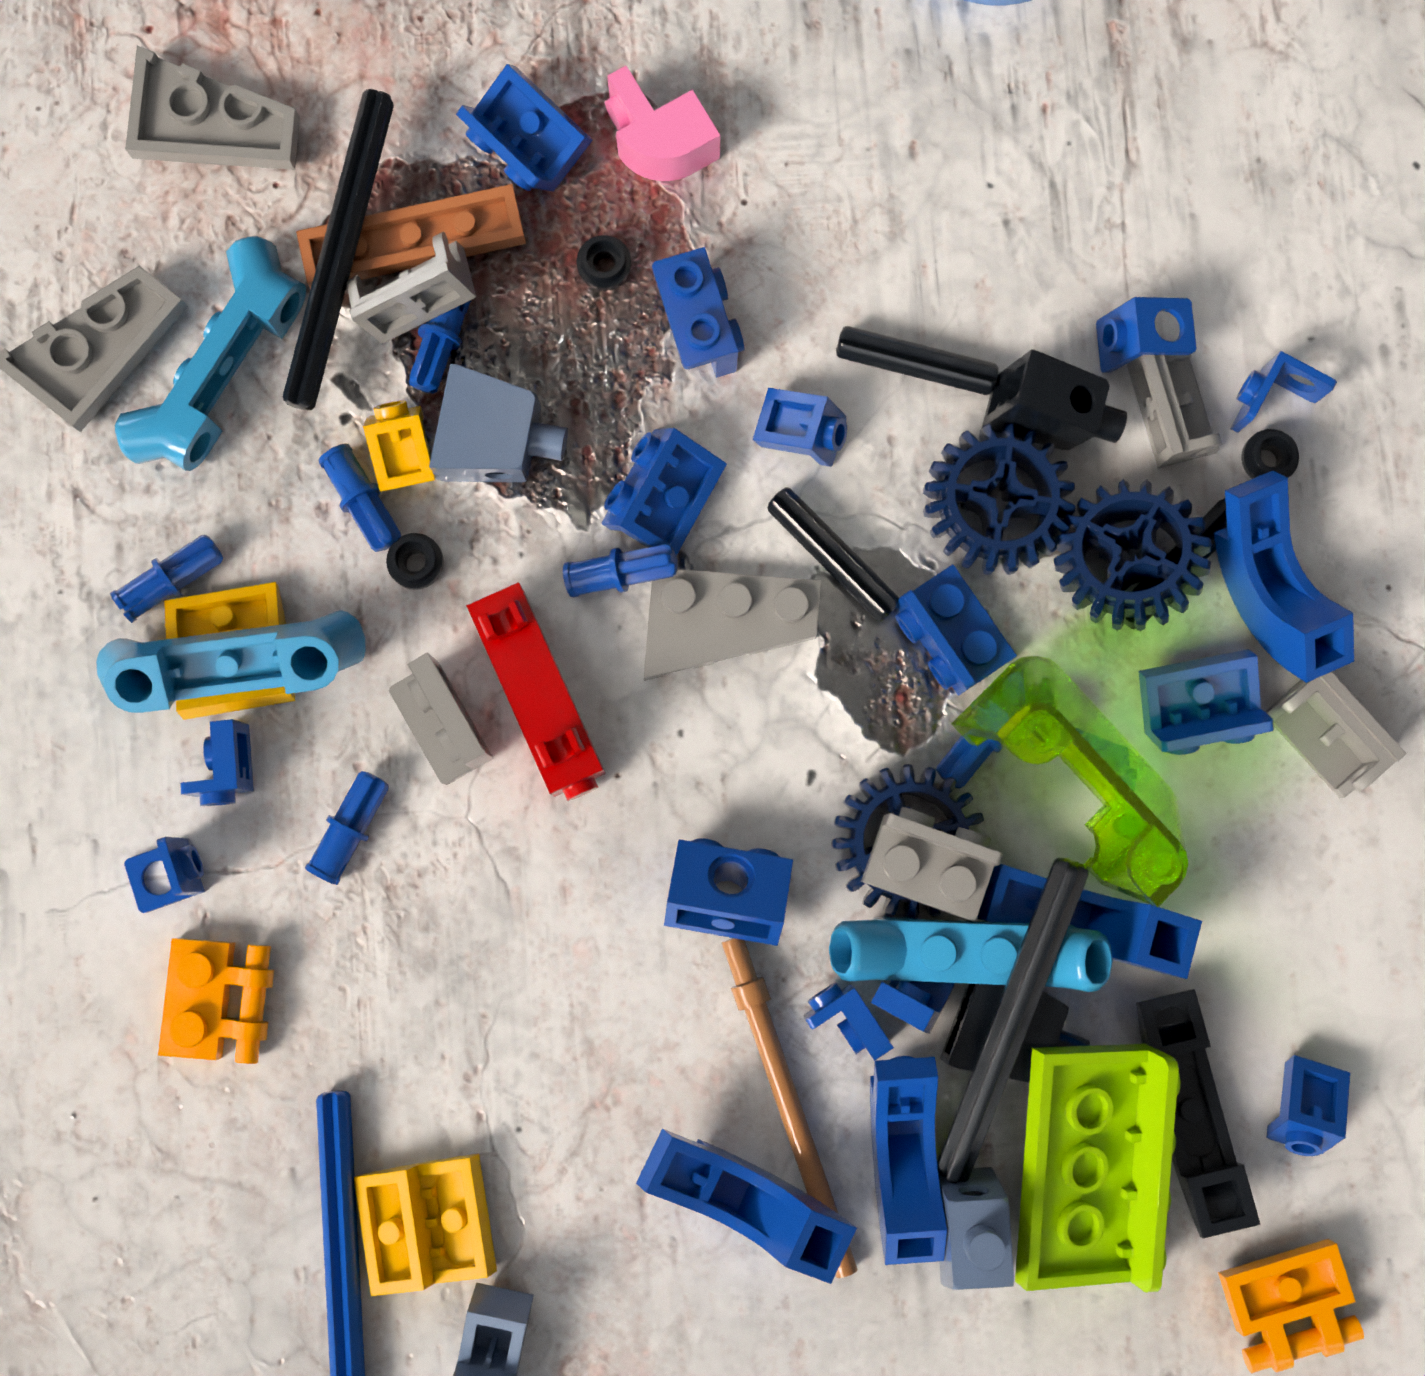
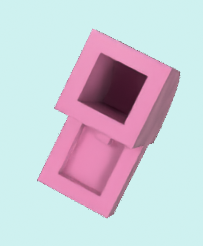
(664, 141)

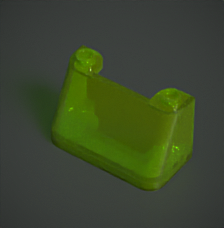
(1045, 716)

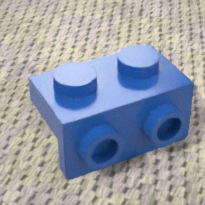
(525, 131)
(695, 311)
(1203, 702)

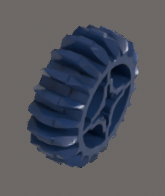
(1022, 500)
(1170, 580)
(892, 794)

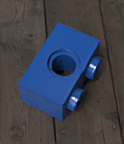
(700, 906)

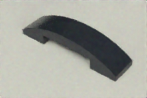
(1203, 1155)

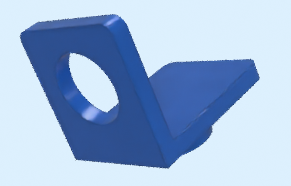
(1131, 331)
(1277, 371)
(182, 869)

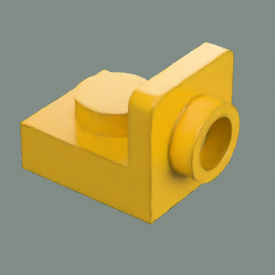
(398, 445)

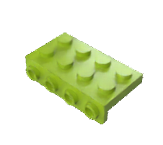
(1097, 1167)

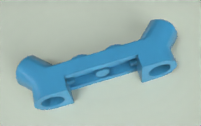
(181, 424)
(291, 655)
(960, 952)

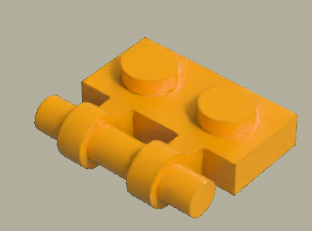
(199, 1000)
(1285, 1290)

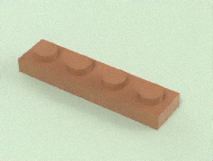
(404, 236)

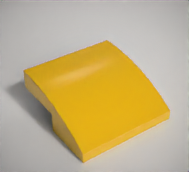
(224, 612)
(425, 1224)

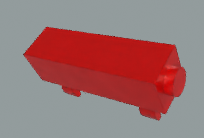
(537, 692)

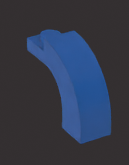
(1270, 588)
(1136, 930)
(906, 1160)
(750, 1201)

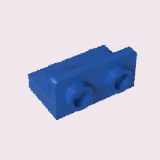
(663, 489)
(953, 630)

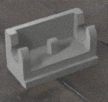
(413, 294)
(1172, 409)
(1335, 734)

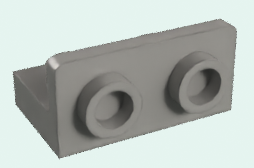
(439, 720)
(931, 864)

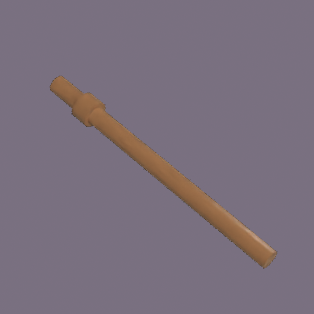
(752, 996)

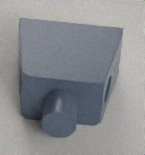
(490, 431)
(977, 1233)

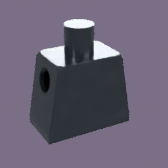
(1055, 401)
(974, 1020)

